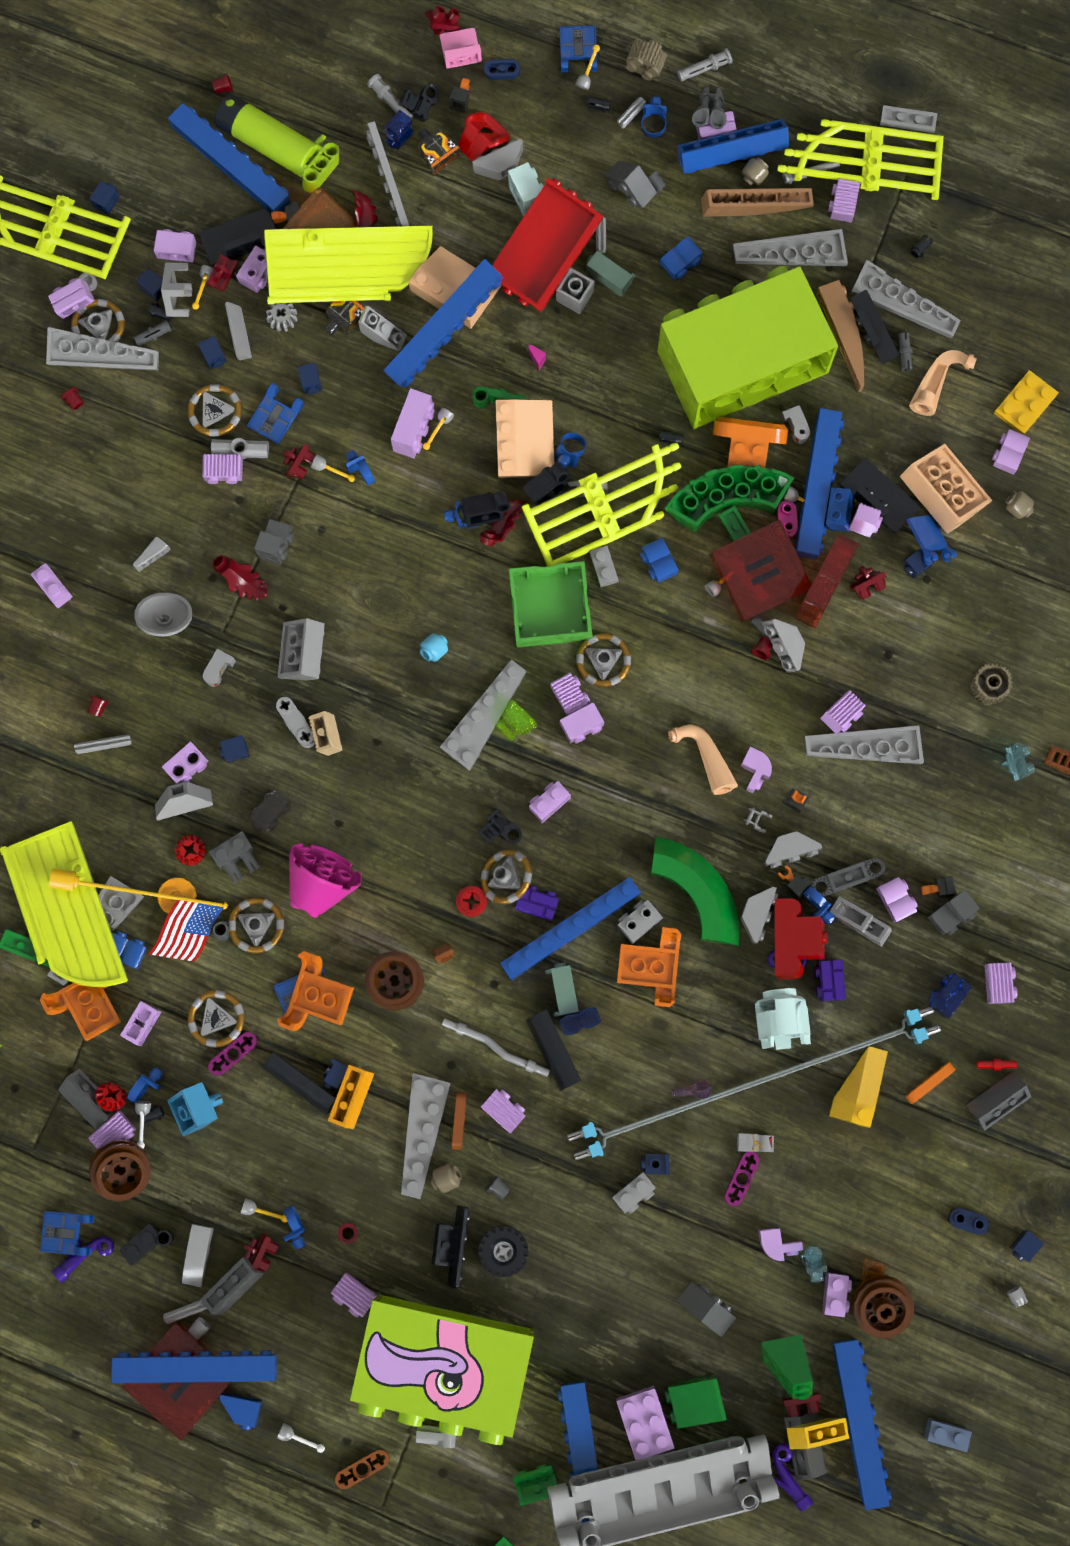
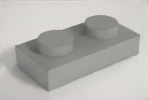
(603, 566)

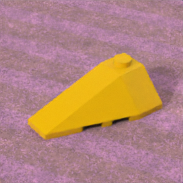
(860, 1091)

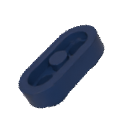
(502, 69)
(969, 1221)

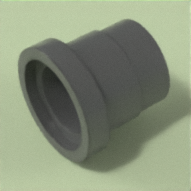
(657, 181)
(225, 936)
(498, 1188)

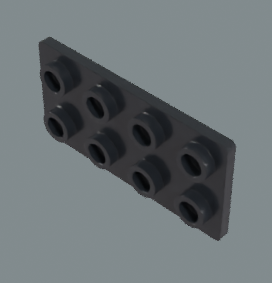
(237, 236)
(878, 491)

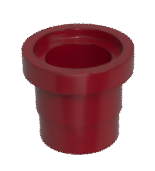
(222, 84)
(72, 398)
(763, 648)
(97, 705)
(341, 1233)

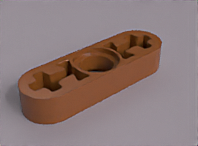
(459, 1119)
(378, 1466)

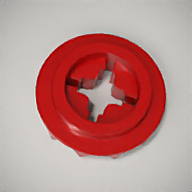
(190, 859)
(465, 894)
(109, 1103)

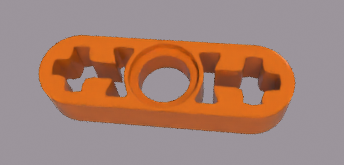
(929, 1083)

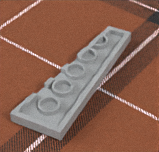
(384, 170)
(812, 249)
(898, 299)
(85, 351)
(476, 727)
(883, 745)
(116, 907)
(424, 1119)

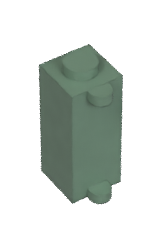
(609, 273)
(563, 989)

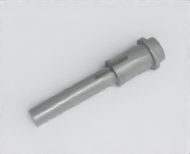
(789, 178)

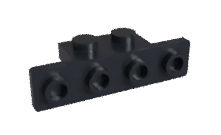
(874, 326)
(450, 1246)

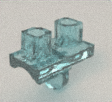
(1016, 761)
(814, 1263)

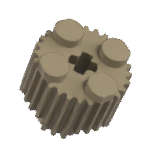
(646, 59)
(987, 693)

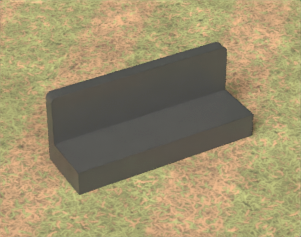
(81, 1094)
(999, 1100)
(231, 1287)
(806, 1462)

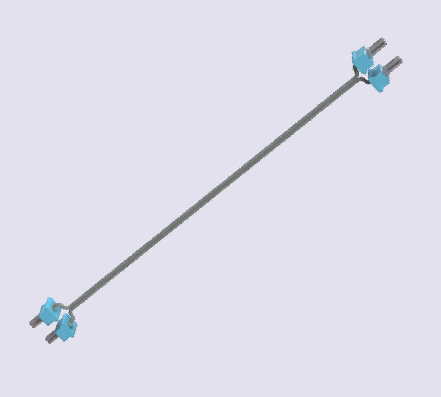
(911, 1017)

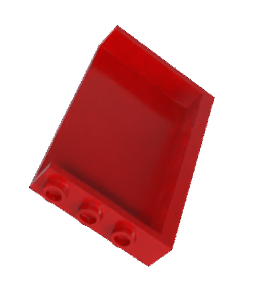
(546, 244)

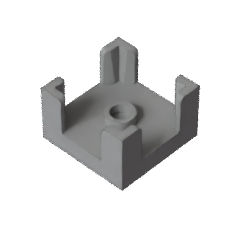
(171, 289)

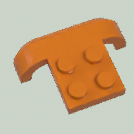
(749, 439)
(652, 966)
(315, 996)
(88, 1006)

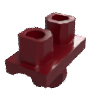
(441, 21)
(222, 273)
(302, 455)
(875, 579)
(264, 1244)
(792, 1405)

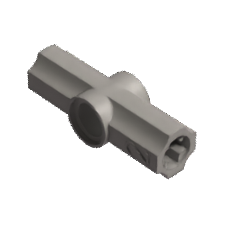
(252, 449)

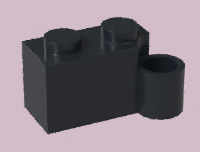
(547, 484)
(484, 508)
(144, 1243)

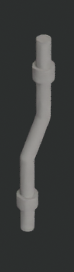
(529, 1065)

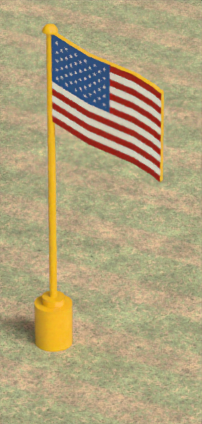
(184, 927)

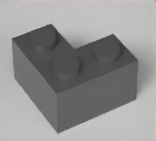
(632, 182)
(274, 541)
(958, 909)
(707, 1308)

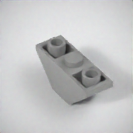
(499, 161)
(380, 329)
(786, 643)
(182, 799)
(790, 848)
(757, 913)

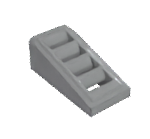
(154, 551)

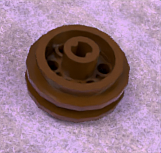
(382, 964)
(106, 1160)
(888, 1322)

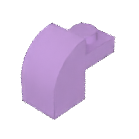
(760, 765)
(774, 1248)

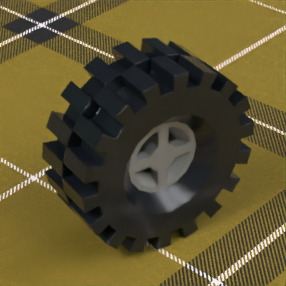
(500, 1260)

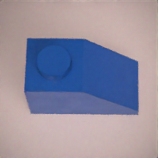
(242, 1409)

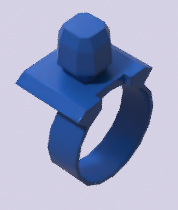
(654, 108)
(568, 458)
(358, 463)
(451, 515)
(820, 903)
(143, 1083)
(296, 1226)

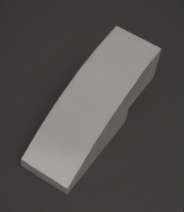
(861, 921)
(197, 1255)

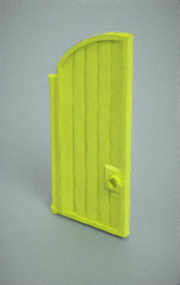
(343, 262)
(63, 924)

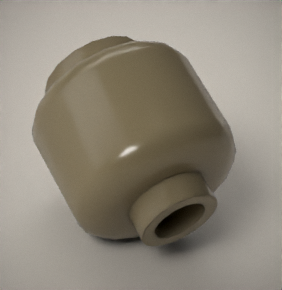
(755, 172)
(1019, 504)
(446, 1178)

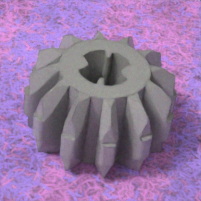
(279, 322)

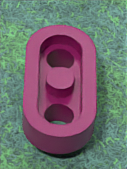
(788, 518)

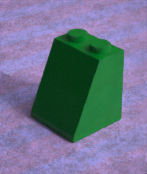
(789, 1365)
(695, 1402)

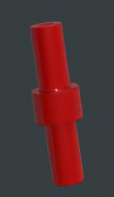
(996, 1064)

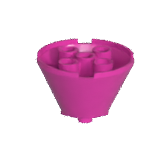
(319, 878)

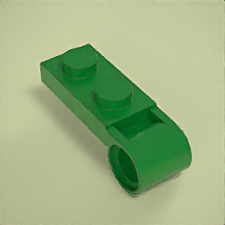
(493, 395)
(734, 523)
(19, 945)

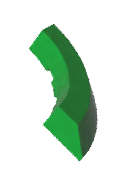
(726, 488)
(703, 886)

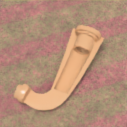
(929, 390)
(717, 771)

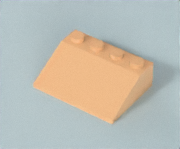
(441, 278)
(524, 437)
(945, 488)

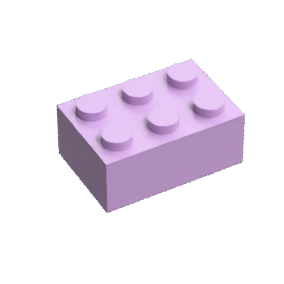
(412, 423)
(645, 1423)

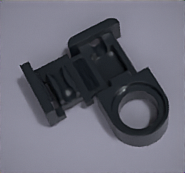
(420, 103)
(497, 825)

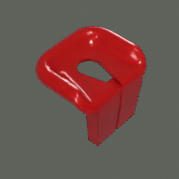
(474, 142)

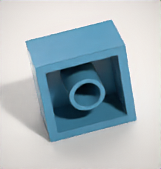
(194, 1108)

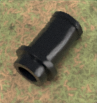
(600, 104)
(918, 249)
(158, 311)
(670, 437)
(155, 1113)

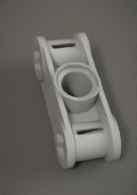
(295, 722)

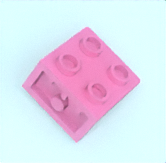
(460, 48)

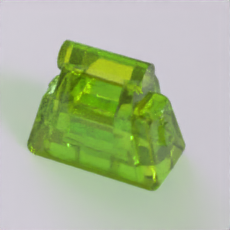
(517, 719)

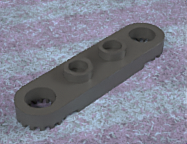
(849, 876)

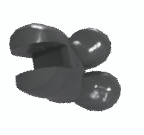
(713, 102)

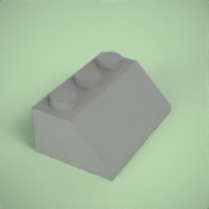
(301, 650)

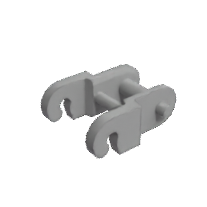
(748, 820)

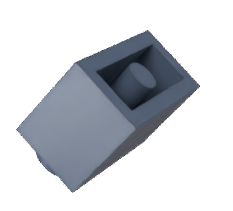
(947, 1434)

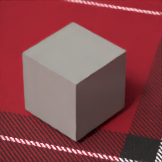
(575, 291)

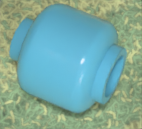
(433, 647)

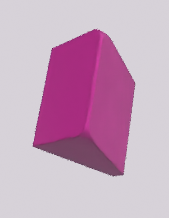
(537, 355)

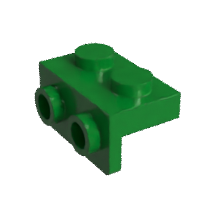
(533, 1485)

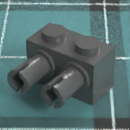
(232, 851)

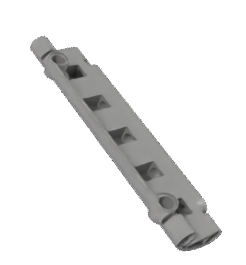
(663, 1492)

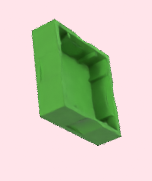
(550, 604)

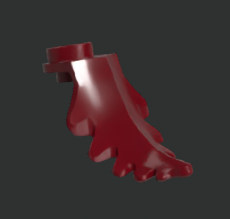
(364, 210)
(501, 528)
(239, 577)

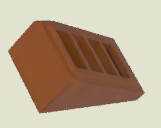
(1063, 768)
(443, 953)

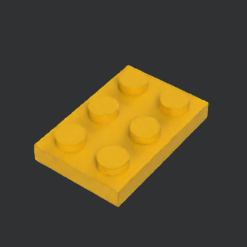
(1026, 402)

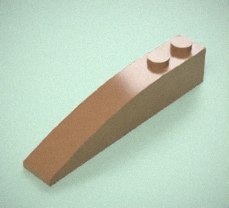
(754, 201)
(844, 328)

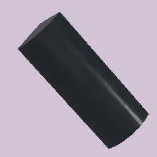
(553, 1050)
(299, 1083)

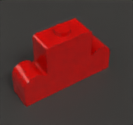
(796, 939)

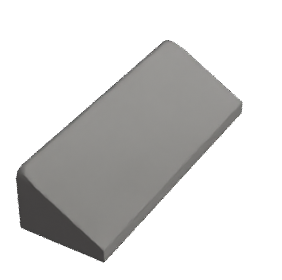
(238, 331)

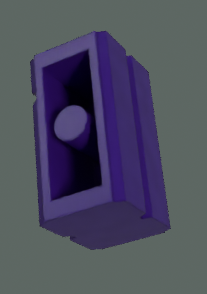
(538, 903)
(831, 980)

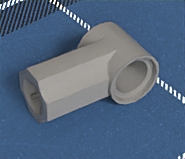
(430, 1435)

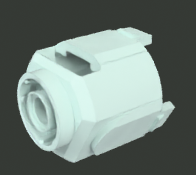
(782, 1017)

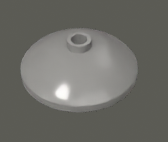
(163, 614)

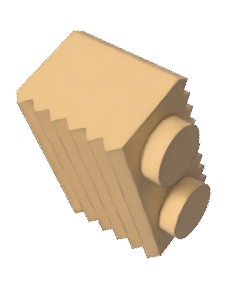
(325, 733)

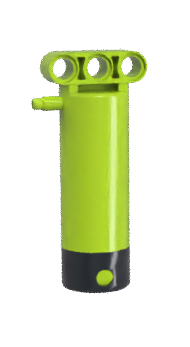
(278, 141)

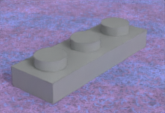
(908, 119)

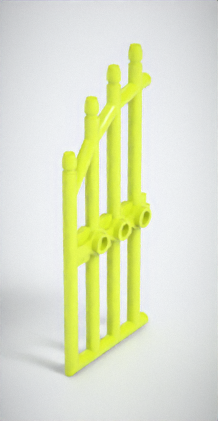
(872, 157)
(53, 228)
(600, 508)

